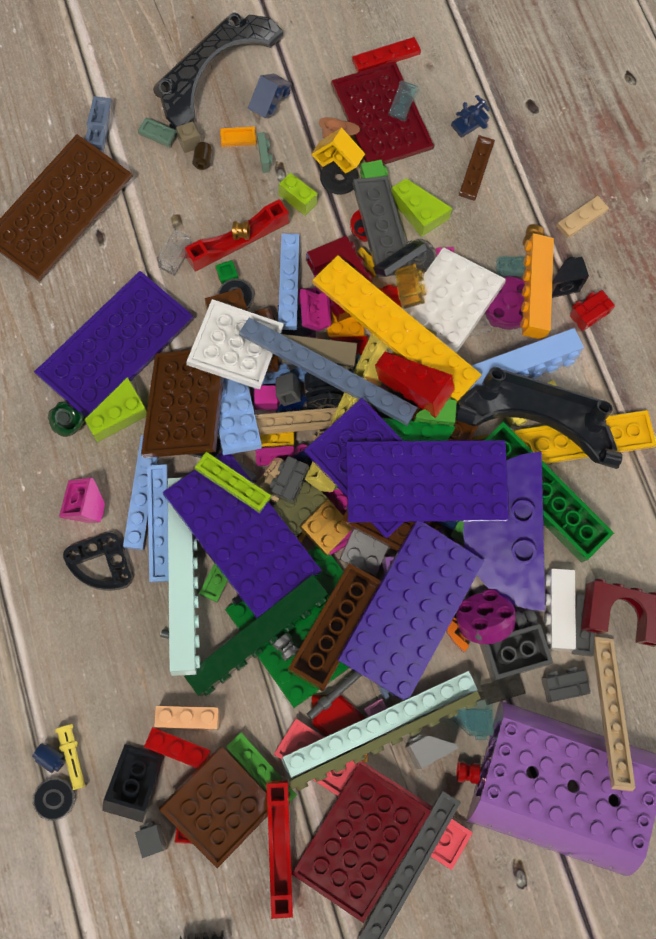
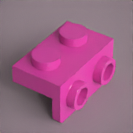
(315, 310)

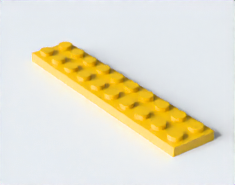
(392, 324)
(629, 430)

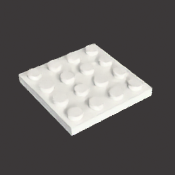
(224, 352)

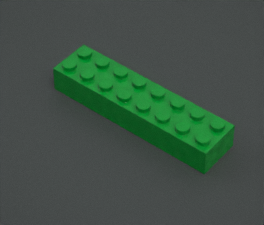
(563, 510)

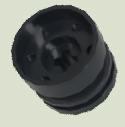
(320, 393)

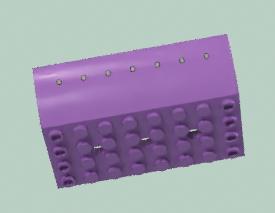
(544, 808)

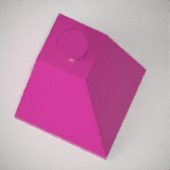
(82, 501)

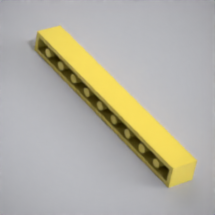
(366, 370)

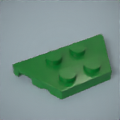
(420, 431)

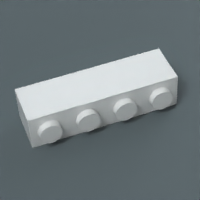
(560, 610)

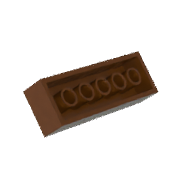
(325, 641)

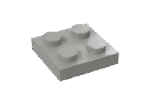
(363, 552)

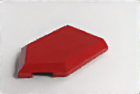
(337, 716)

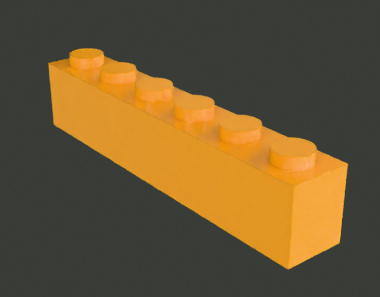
(538, 287)

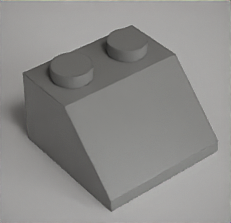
(428, 750)

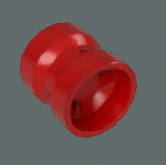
(468, 772)

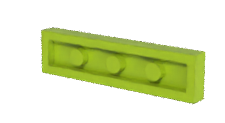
(233, 482)

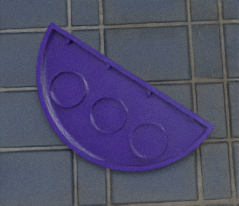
(516, 546)

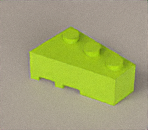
(420, 207)
(116, 412)

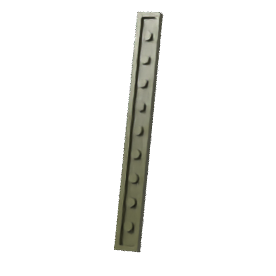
(376, 745)

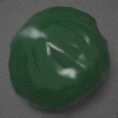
(65, 420)

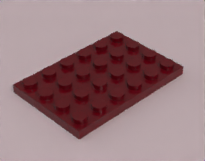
(367, 103)
(361, 842)

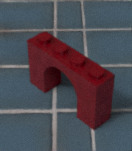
(321, 256)
(598, 604)

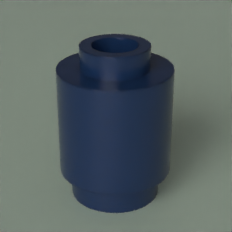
(48, 758)

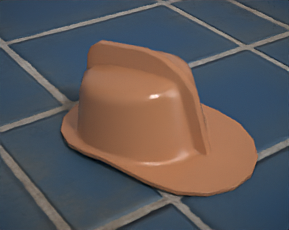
(331, 125)

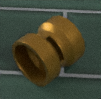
(533, 228)

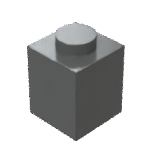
(288, 389)

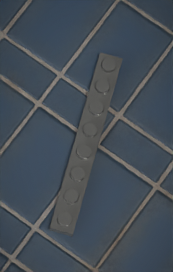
(410, 868)

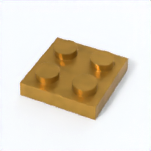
(325, 527)

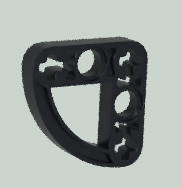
(109, 553)

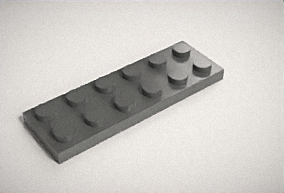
(379, 218)

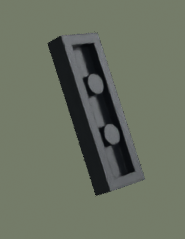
(400, 258)

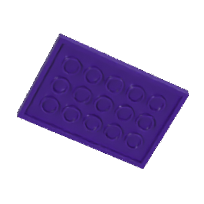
(329, 449)

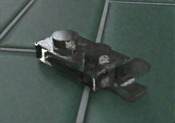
(502, 689)

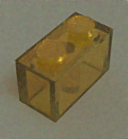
(410, 286)

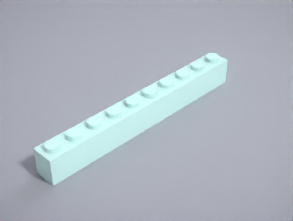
(182, 596)
(377, 725)

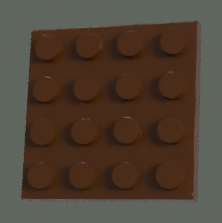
(217, 807)

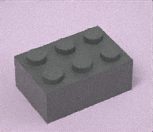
(517, 654)

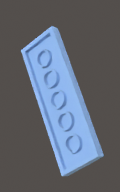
(237, 419)

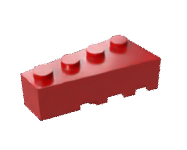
(417, 382)

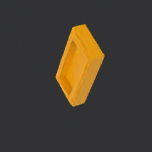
(237, 136)

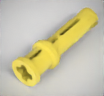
(77, 782)

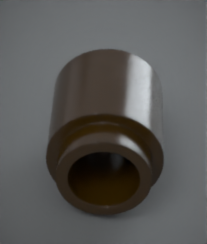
(202, 156)

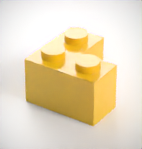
(340, 149)

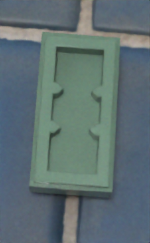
(157, 132)

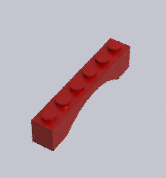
(263, 223)
(279, 849)

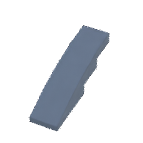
(98, 122)

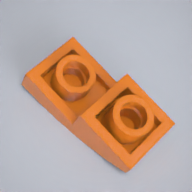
(459, 640)

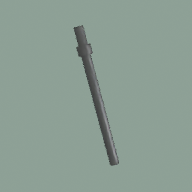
(325, 702)

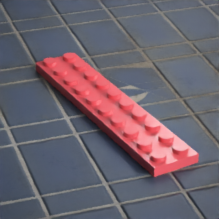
(300, 735)

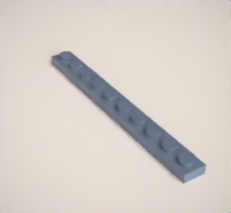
(328, 371)

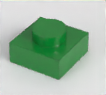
(226, 271)

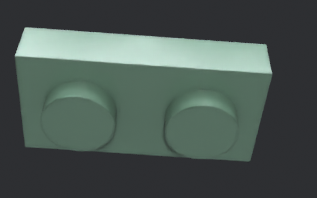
(265, 158)

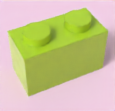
(297, 194)

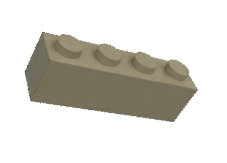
(336, 351)

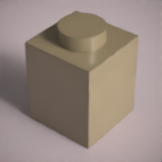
(188, 136)

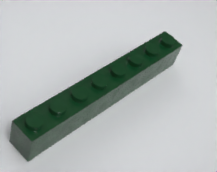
(257, 635)

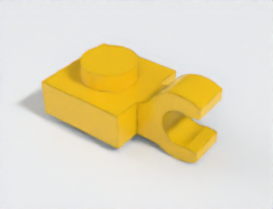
(367, 260)

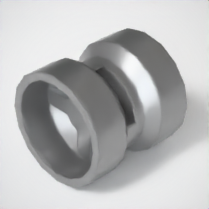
(290, 650)

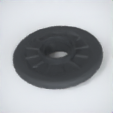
(335, 186)

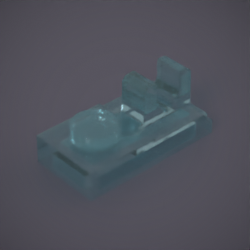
(403, 100)
(510, 266)

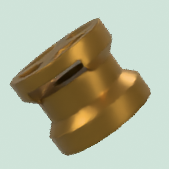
(241, 230)

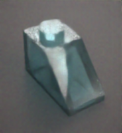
(475, 723)

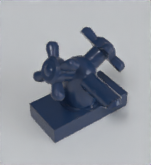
(471, 118)

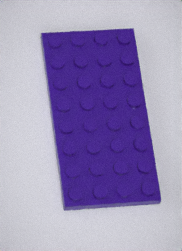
(114, 344)
(426, 481)
(248, 547)
(410, 610)

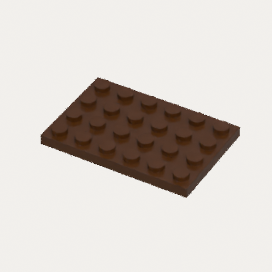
(181, 408)

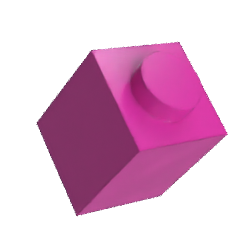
(266, 398)

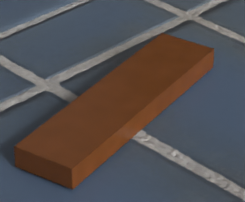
(476, 167)

